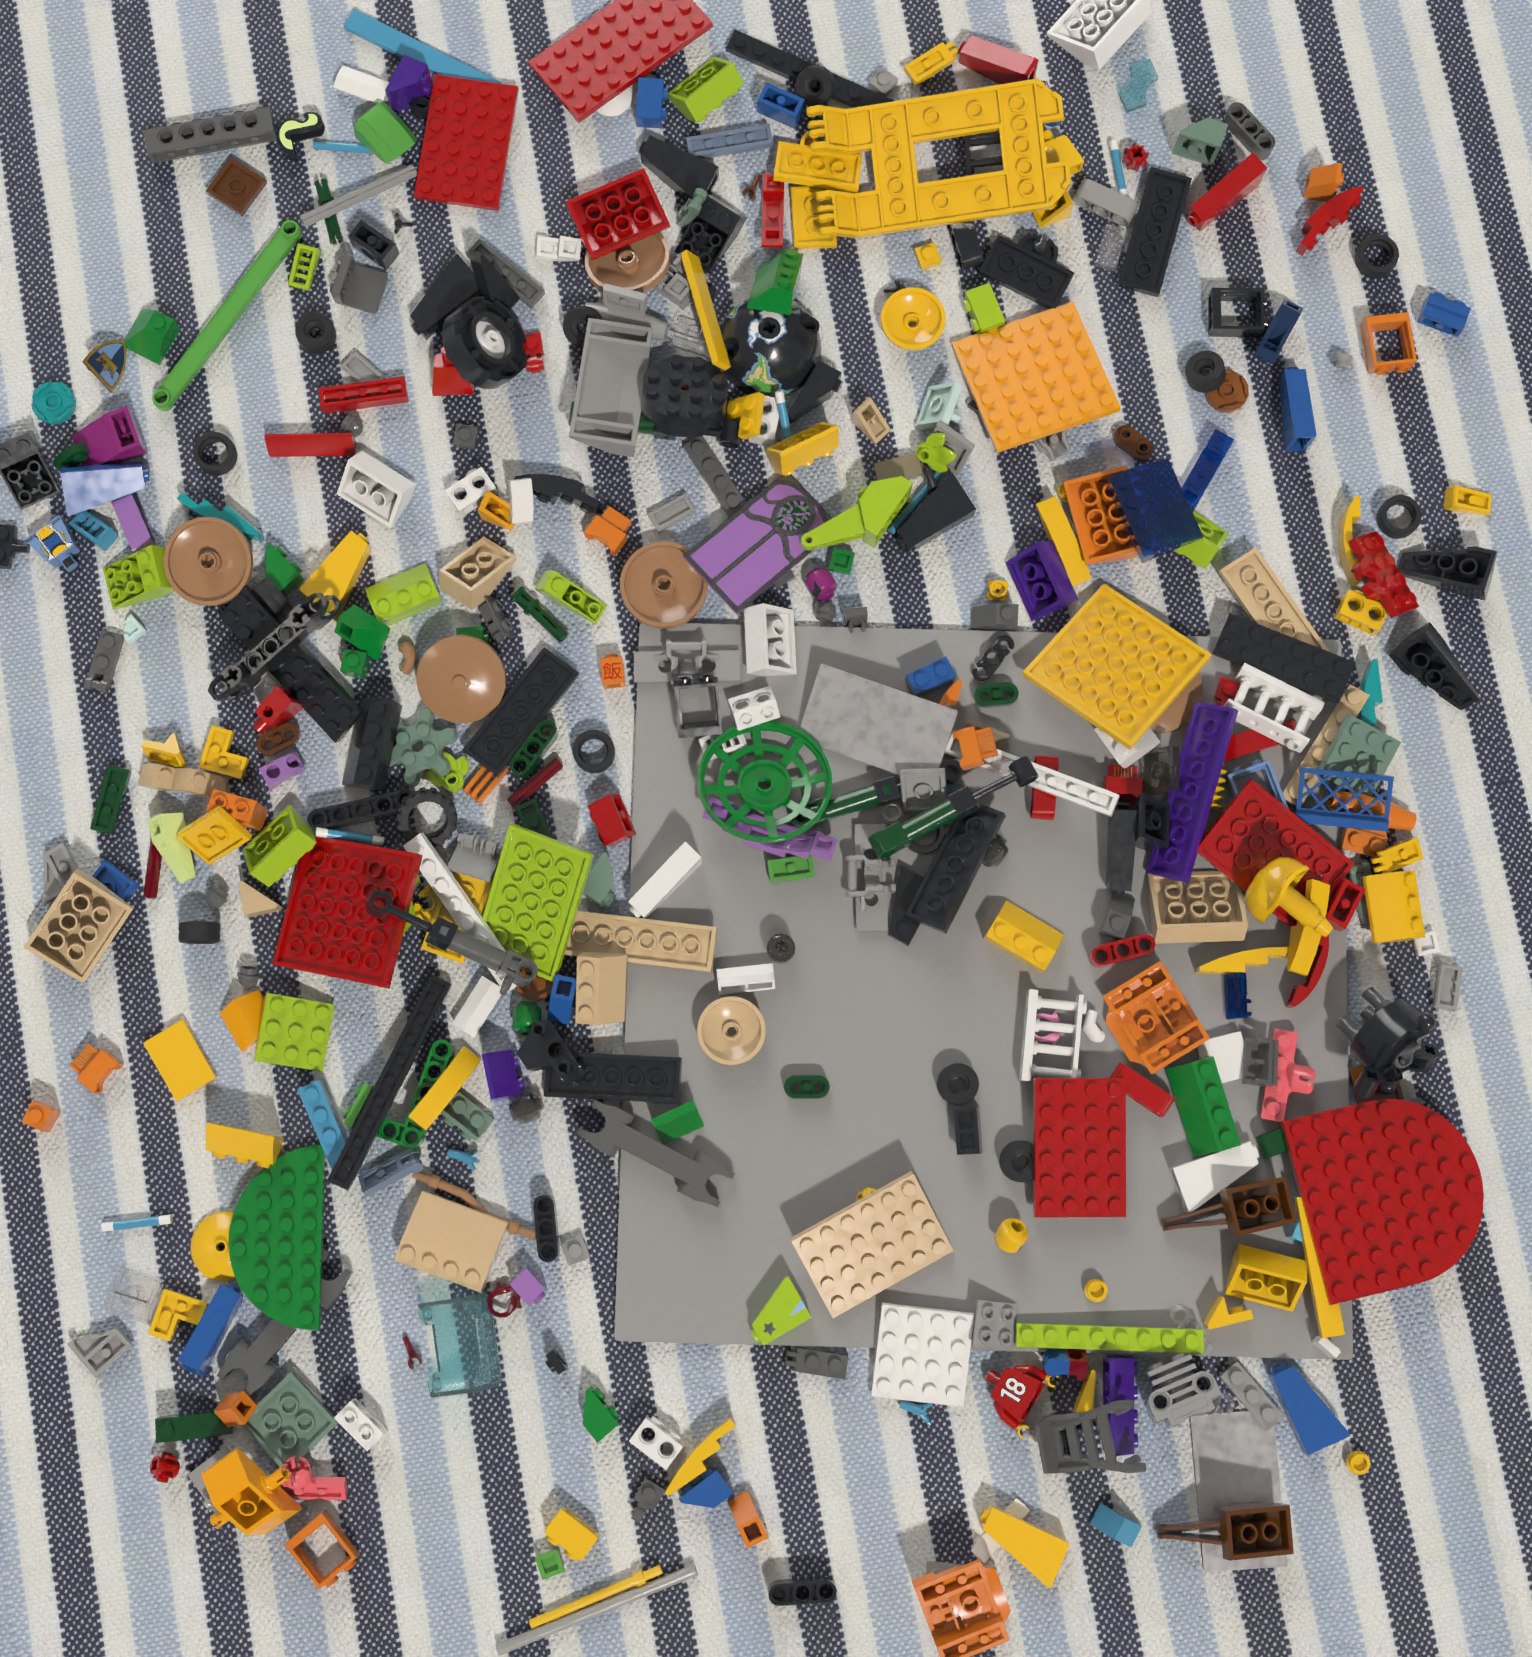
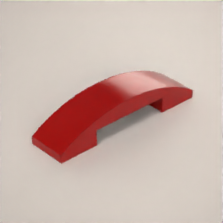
(772, 212)
(1252, 741)
(1301, 992)

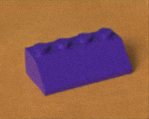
(1117, 1386)

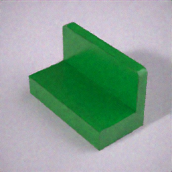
(677, 1122)

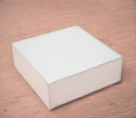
(1426, 945)
(1326, 1347)

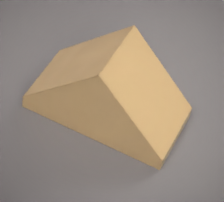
(870, 421)
(256, 903)

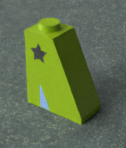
(780, 1313)

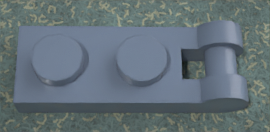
(390, 1171)

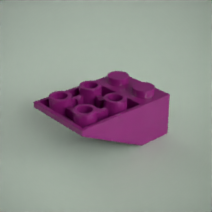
(112, 438)

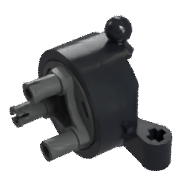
(1389, 1043)

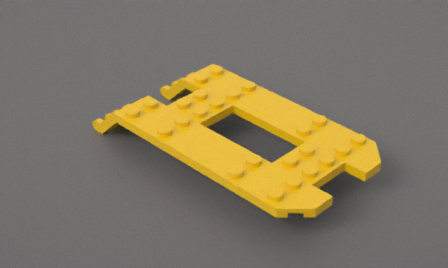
(894, 128)

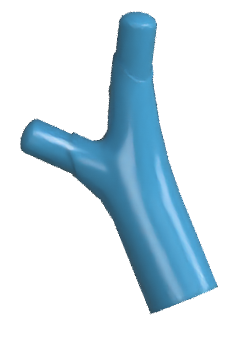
(466, 1157)
(918, 1409)

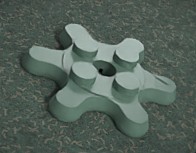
(430, 756)

